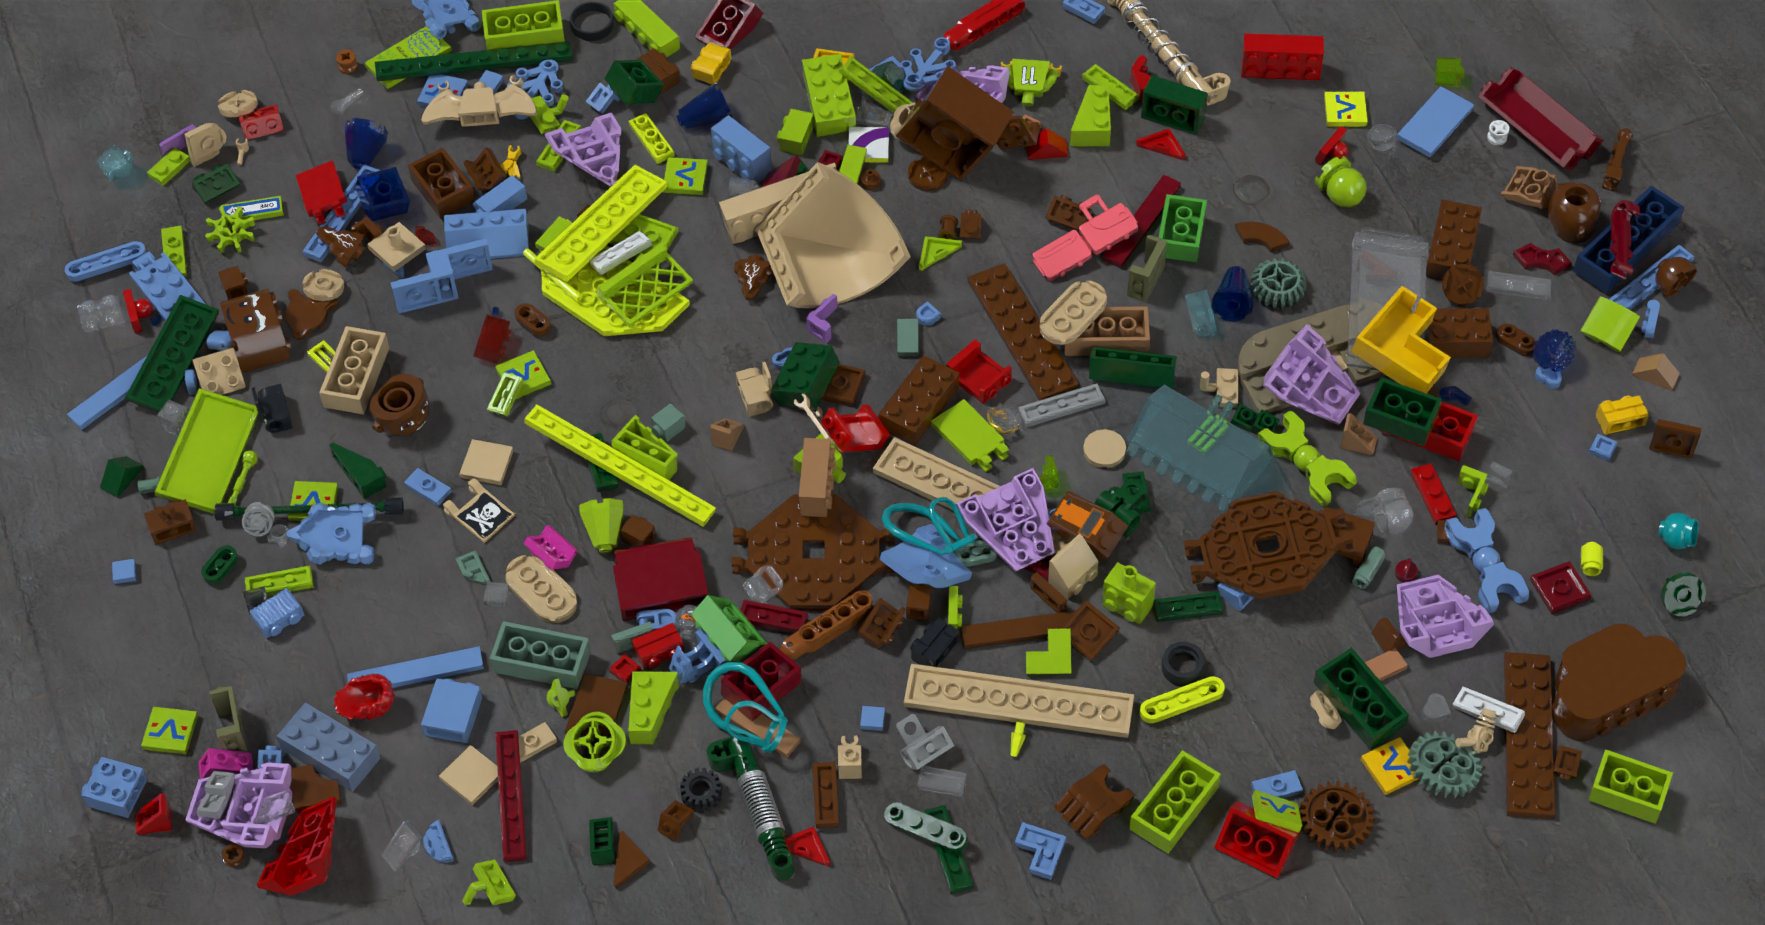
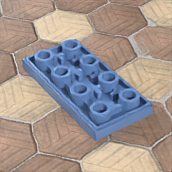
(1435, 121)

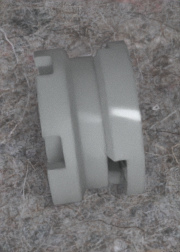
(258, 519)

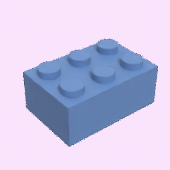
(741, 150)

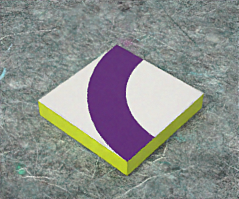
(874, 139)

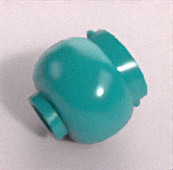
(1679, 531)

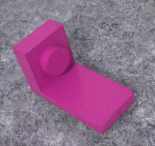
(224, 761)

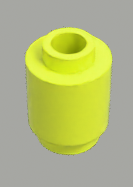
(1592, 558)

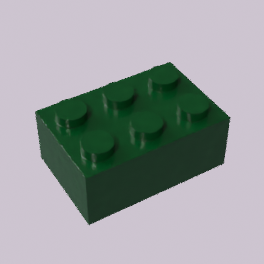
(1174, 105)
(805, 372)
(1402, 411)

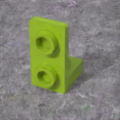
(1473, 480)

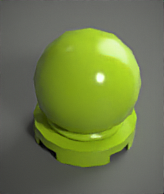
(1343, 184)

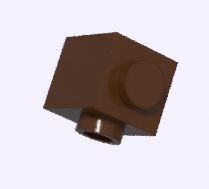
(233, 282)
(637, 531)
(919, 602)

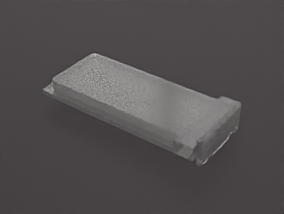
(1379, 267)

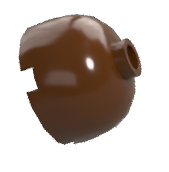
(1674, 274)

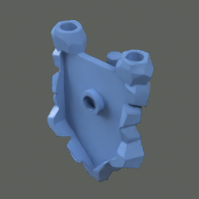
(443, 14)
(335, 533)

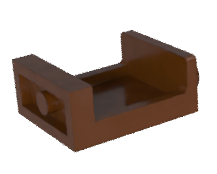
(1361, 532)

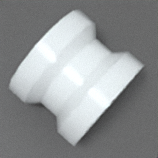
(1498, 132)

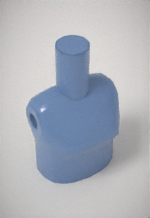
(219, 340)

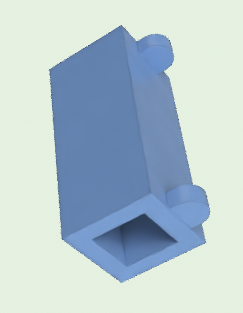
(502, 197)

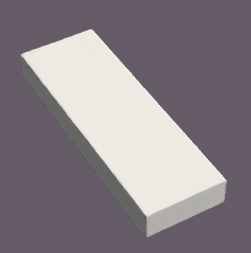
(620, 252)
(1474, 702)

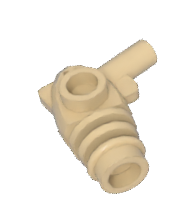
(1480, 735)

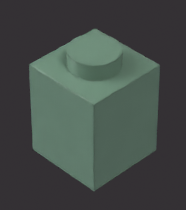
(668, 423)

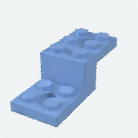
(444, 268)

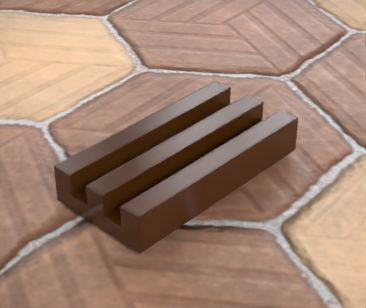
(1048, 593)

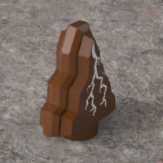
(342, 244)
(752, 275)

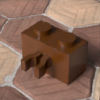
(170, 521)

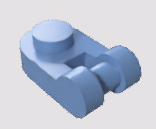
(1651, 316)
(660, 616)

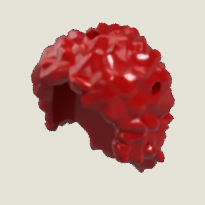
(365, 697)

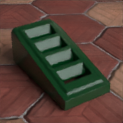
(603, 854)

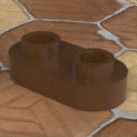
(533, 321)
(1515, 339)

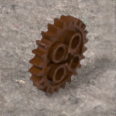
(1355, 827)

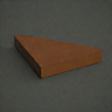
(629, 860)

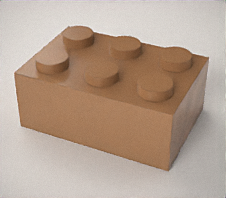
(816, 477)

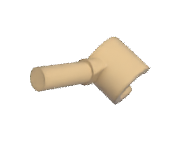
(241, 148)

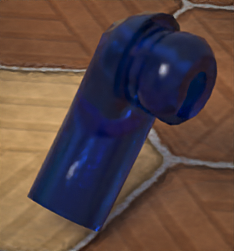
(1455, 393)

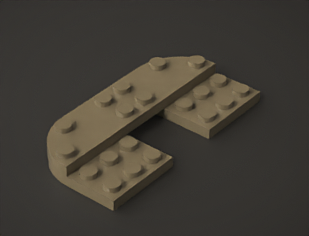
(1265, 347)

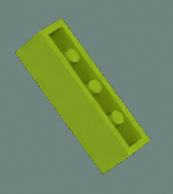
(646, 26)

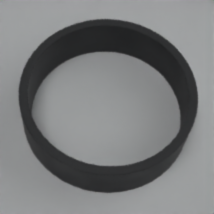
(595, 35)

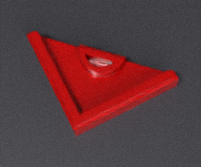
(1163, 143)
(808, 846)

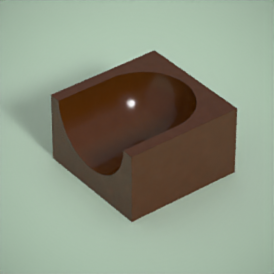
(955, 124)

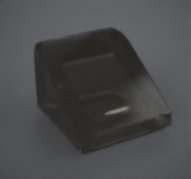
(255, 597)

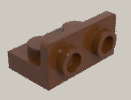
(1066, 212)

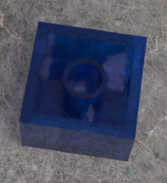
(382, 194)

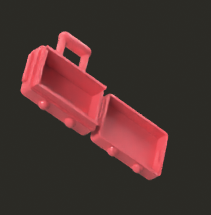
(1096, 236)

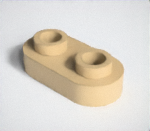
(1325, 709)

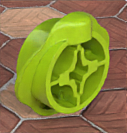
(594, 764)

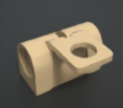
(755, 389)

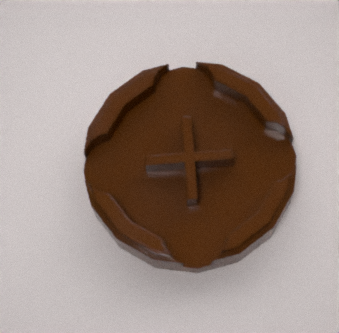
(926, 175)
(1463, 284)

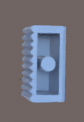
(277, 613)

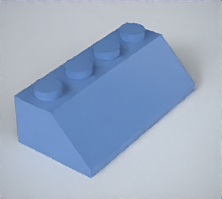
(504, 230)

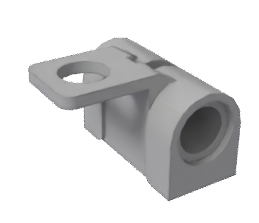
(922, 746)

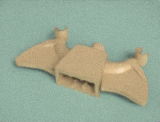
(479, 104)

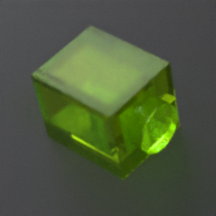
(1448, 71)

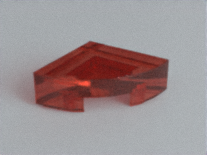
(425, 235)

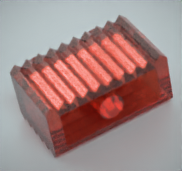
(492, 338)

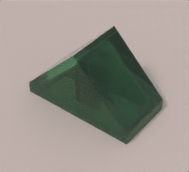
(891, 75)

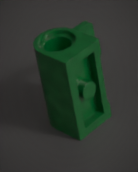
(1121, 504)

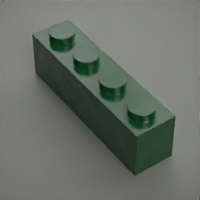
(1132, 367)

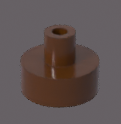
(870, 179)

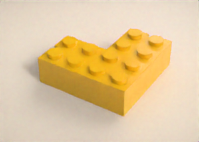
(1395, 346)

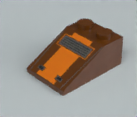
(1096, 524)

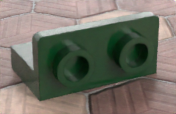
(215, 183)

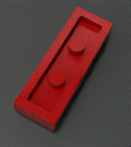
(1433, 493)

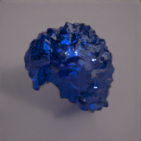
(1555, 343)

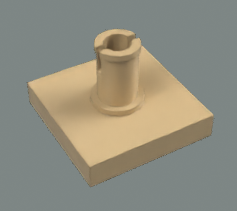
(396, 246)

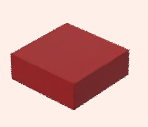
(623, 668)

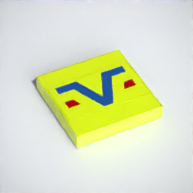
(1345, 109)

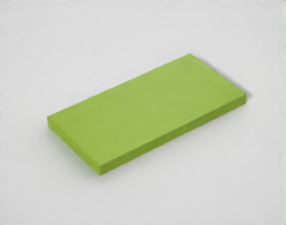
(207, 451)

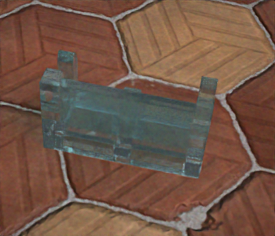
(1201, 313)

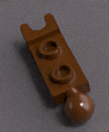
(1613, 171)

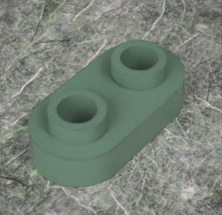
(976, 553)

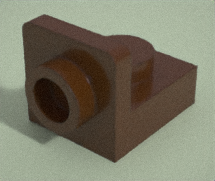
(673, 819)

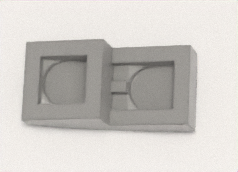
(217, 794)

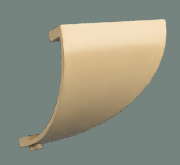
(830, 240)

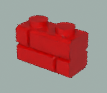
(657, 646)

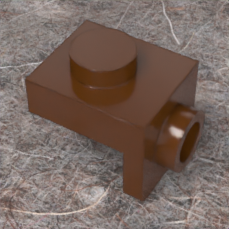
(970, 224)
(367, 228)
(1567, 762)

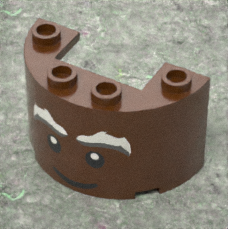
(256, 330)

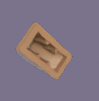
(1657, 370)
(725, 433)
(1358, 437)

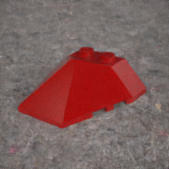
(306, 854)

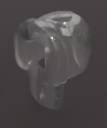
(1389, 509)

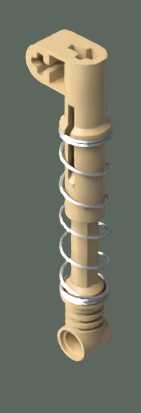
(1183, 70)

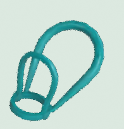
(938, 521)
(736, 731)

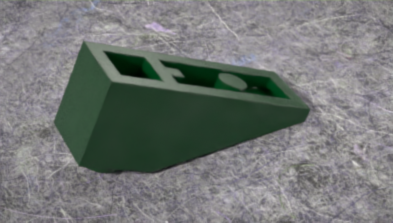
(360, 470)

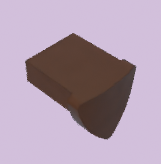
(1388, 636)

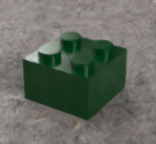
(633, 81)

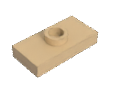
(535, 741)

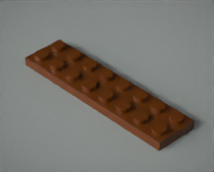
(1021, 332)
(1531, 746)

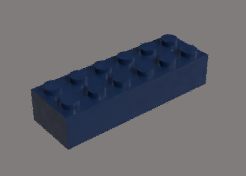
(1656, 220)

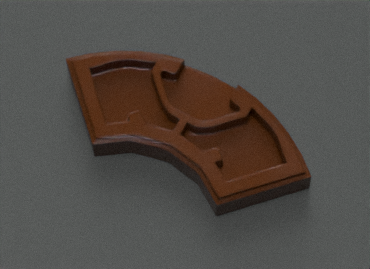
(1262, 234)

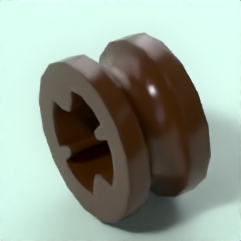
(230, 849)

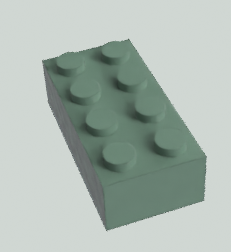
(540, 655)

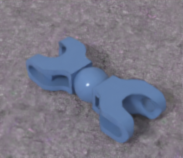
(1486, 560)

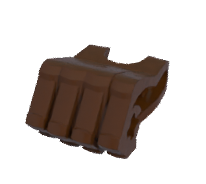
(1091, 802)

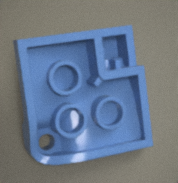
(923, 565)

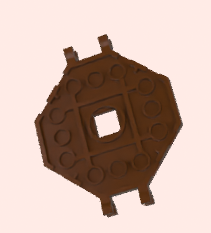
(1303, 538)
(814, 583)

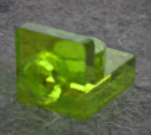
(1049, 475)

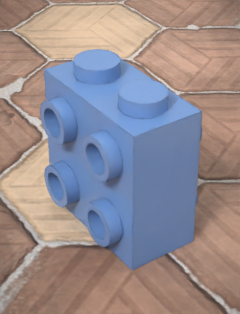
(114, 787)

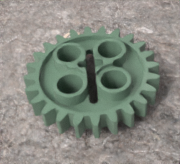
(1453, 777)

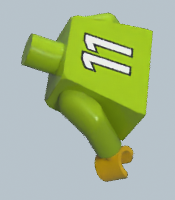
(1031, 78)

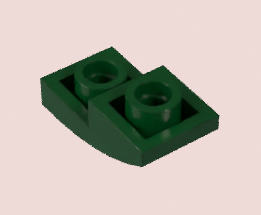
(1252, 421)

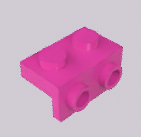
(551, 548)

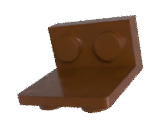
(1019, 134)

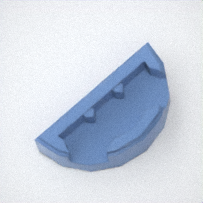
(436, 844)

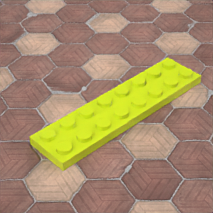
(600, 223)

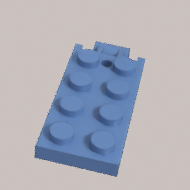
(162, 286)

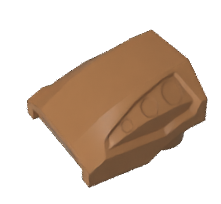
(1530, 187)

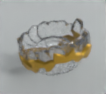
(1004, 419)

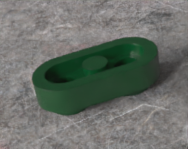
(218, 565)

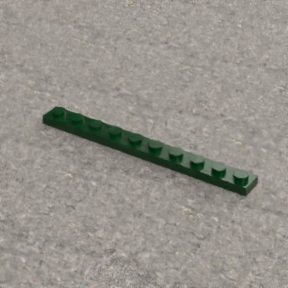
(472, 61)

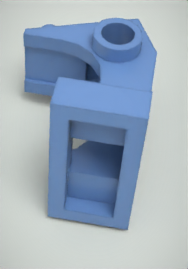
(706, 652)

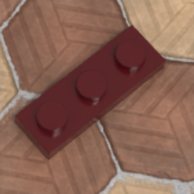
(774, 616)

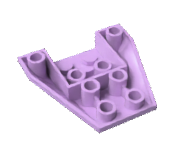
(1012, 520)

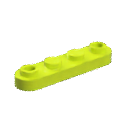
(1182, 699)

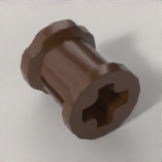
(948, 226)

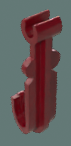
(1622, 237)

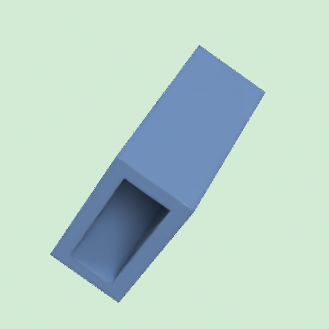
(451, 710)

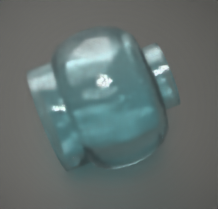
(116, 163)

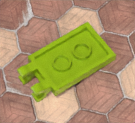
(970, 435)

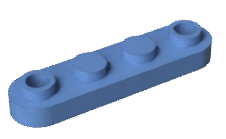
(104, 261)

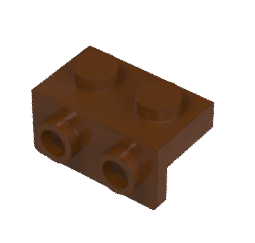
(485, 171)
(881, 623)

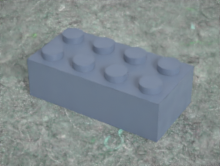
(328, 747)

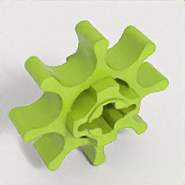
(236, 224)

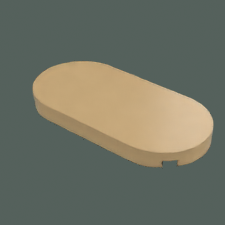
(1073, 312)
(541, 589)

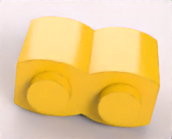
(711, 63)

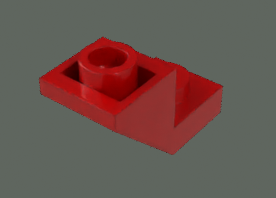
(1139, 76)

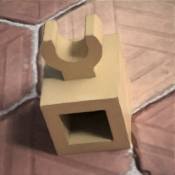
(849, 759)

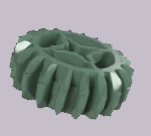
(1278, 283)

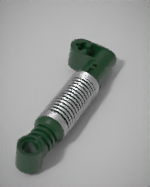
(752, 786)

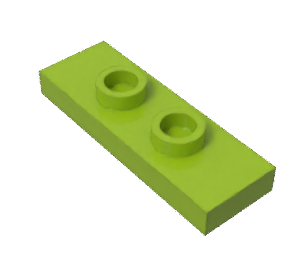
(1118, 91)
(174, 247)

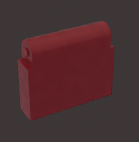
(659, 577)

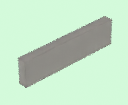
(1061, 405)

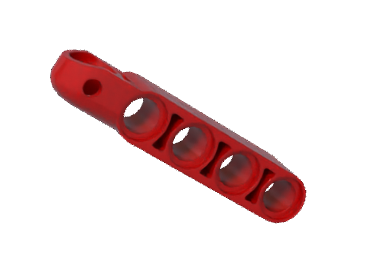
(983, 21)

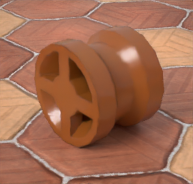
(346, 61)

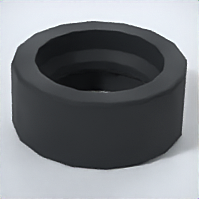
(1187, 649)

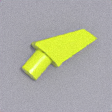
(1017, 738)

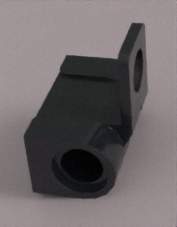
(273, 408)

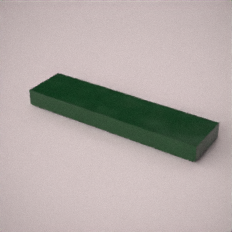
(951, 862)

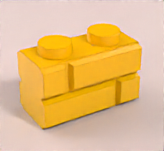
(1621, 414)

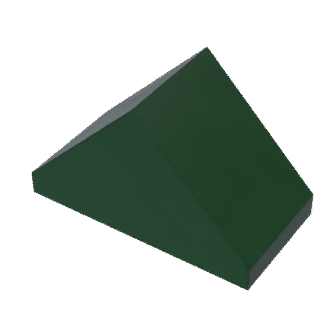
(119, 475)

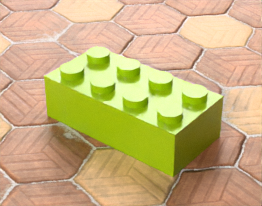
(523, 25)
(828, 95)
(1175, 801)

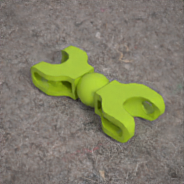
(1318, 468)

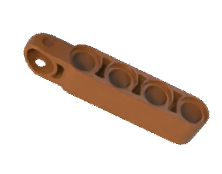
(831, 618)

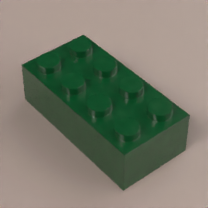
(1361, 698)

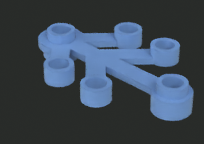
(546, 70)
(915, 81)

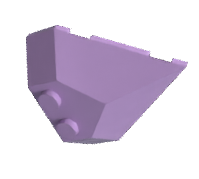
(591, 148)

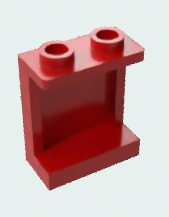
(979, 373)
(856, 431)

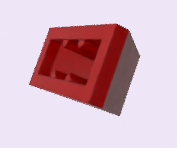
(1048, 146)
(154, 816)

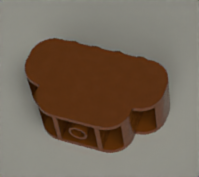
(1613, 680)

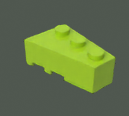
(645, 448)

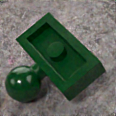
(1143, 504)

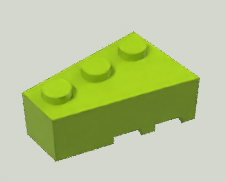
(1093, 119)
(649, 703)

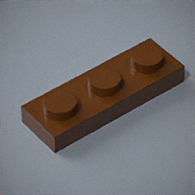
(825, 795)

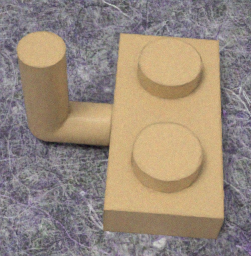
(1225, 385)

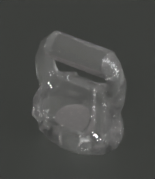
(759, 589)

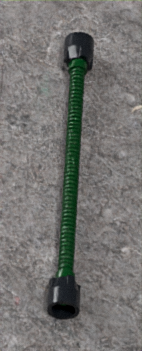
(229, 511)

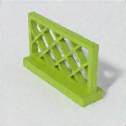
(637, 270)

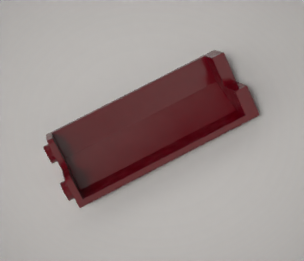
(1540, 118)

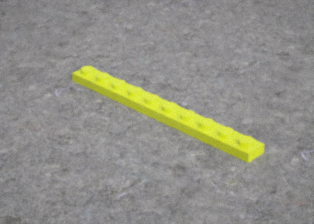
(620, 465)

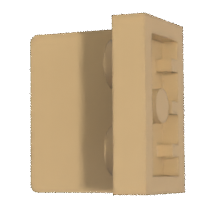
(219, 372)

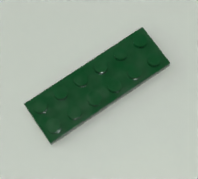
(172, 354)

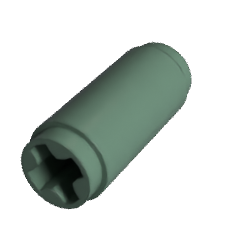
(1368, 567)

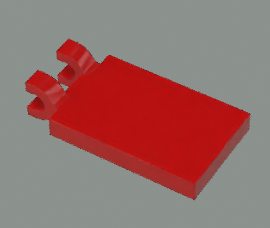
(322, 191)

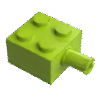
(1128, 593)

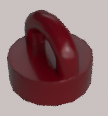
(1406, 570)

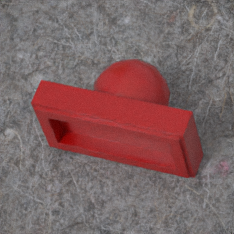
(1333, 147)
(137, 309)

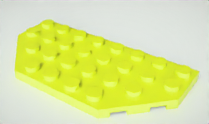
(600, 315)

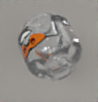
(685, 622)

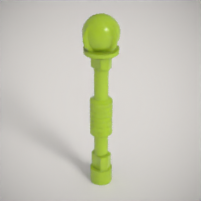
(250, 459)

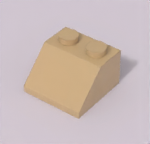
(1073, 567)

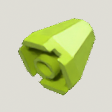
(603, 522)

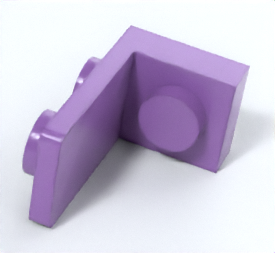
(177, 141)
(816, 319)

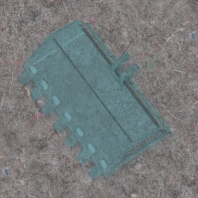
(1198, 445)

